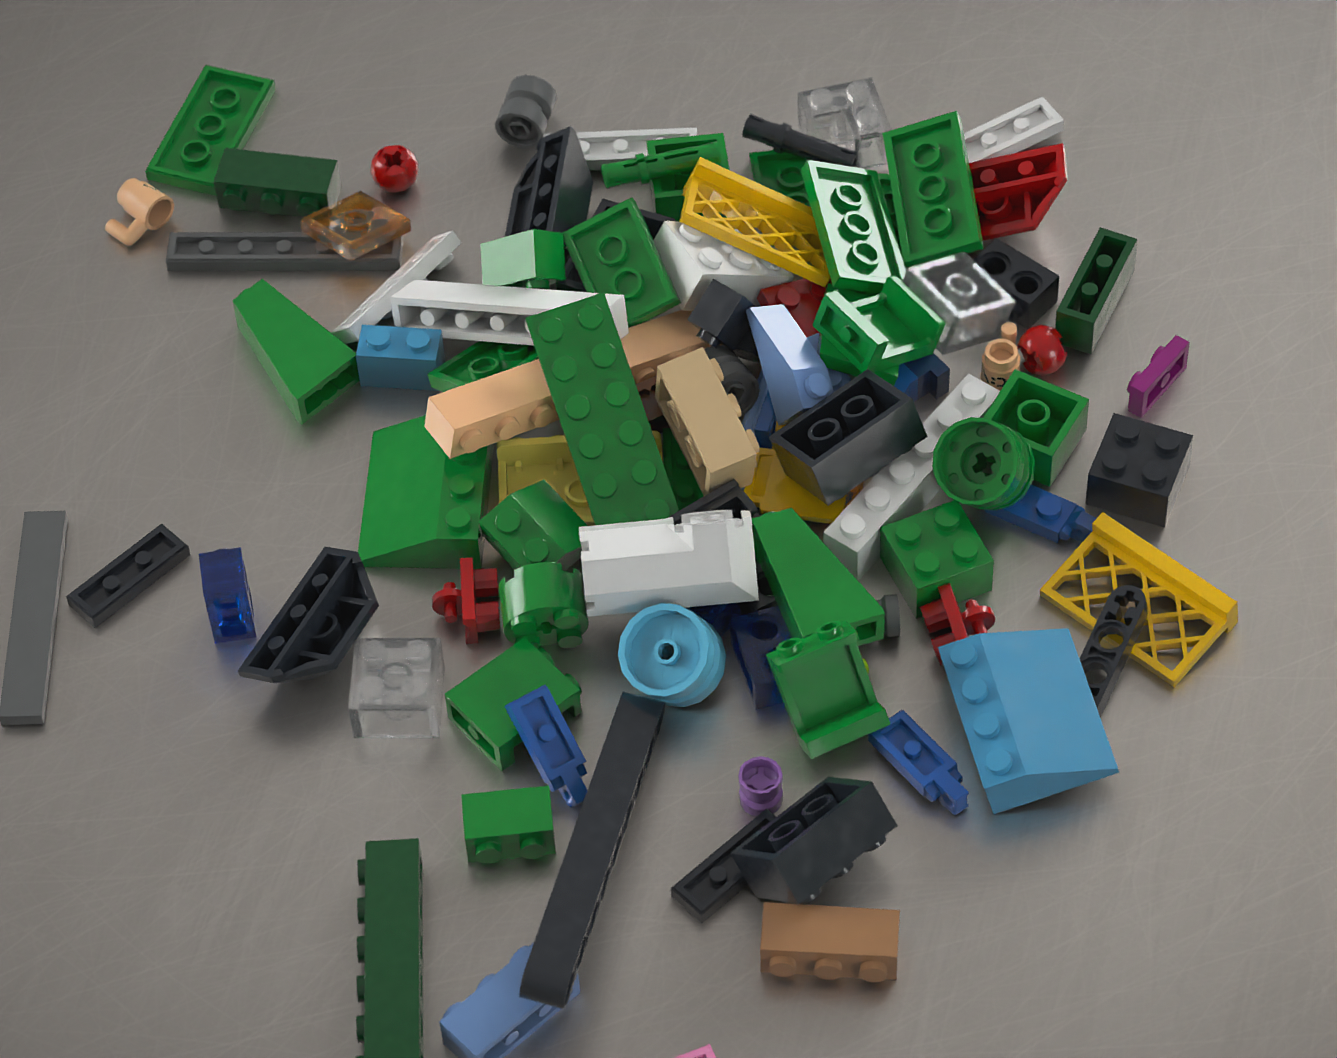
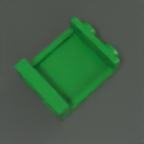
(880, 328)
(826, 688)
(480, 699)

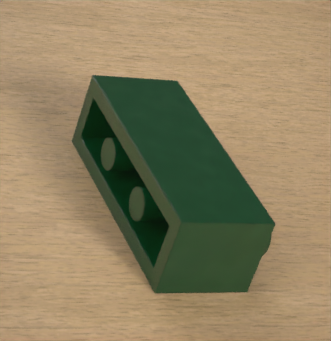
(276, 182)
(1096, 290)

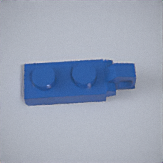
(1048, 516)
(550, 743)
(921, 761)

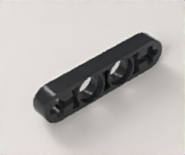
(1113, 660)

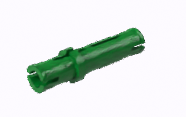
(650, 167)

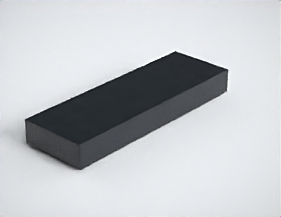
(128, 575)
(718, 876)

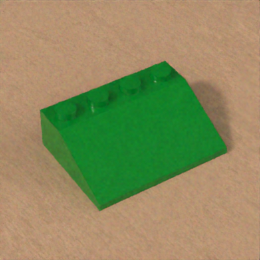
(421, 502)

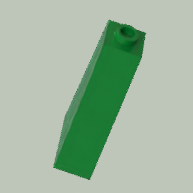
(296, 351)
(811, 580)

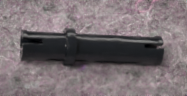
(788, 140)

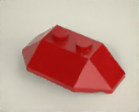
(1017, 189)

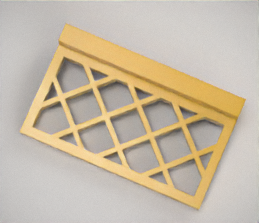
(749, 207)
(1166, 577)

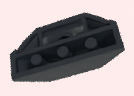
(553, 187)
(315, 622)

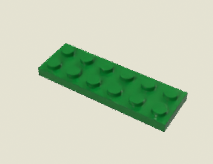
(601, 412)

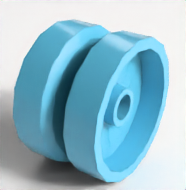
(672, 655)

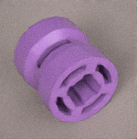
(760, 785)

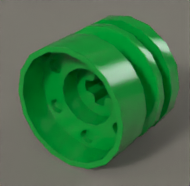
(963, 455)

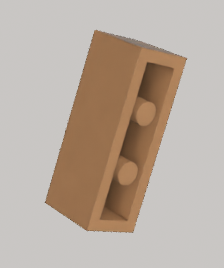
(829, 941)

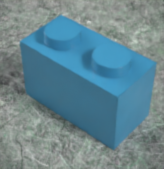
(398, 356)

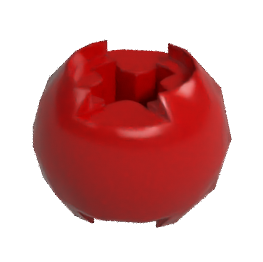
(394, 168)
(1042, 350)

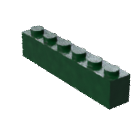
(391, 950)

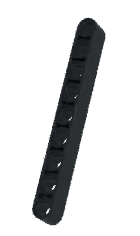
(592, 851)

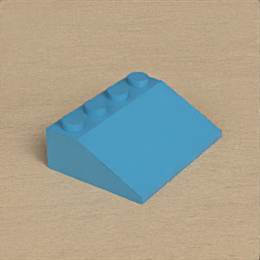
(1027, 714)

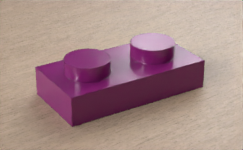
(1158, 376)

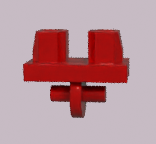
(474, 584)
(946, 613)

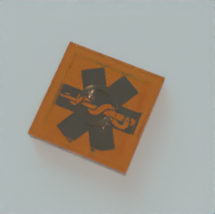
(355, 225)

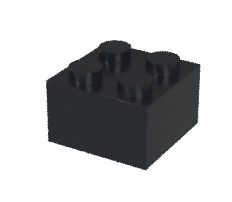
(1139, 470)

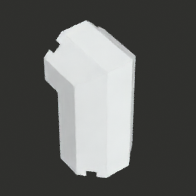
(656, 562)

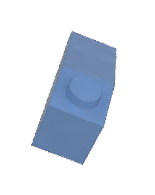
(789, 362)

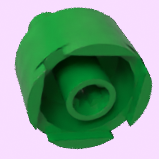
(544, 605)

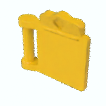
(776, 491)

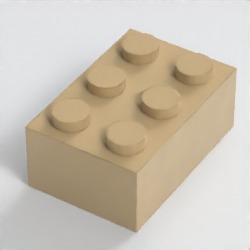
(706, 421)

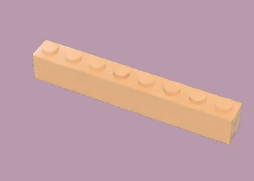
(520, 398)

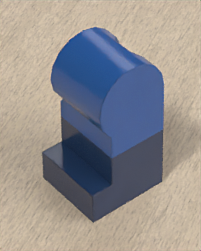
(923, 377)

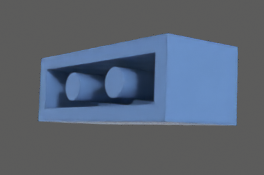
(495, 1016)

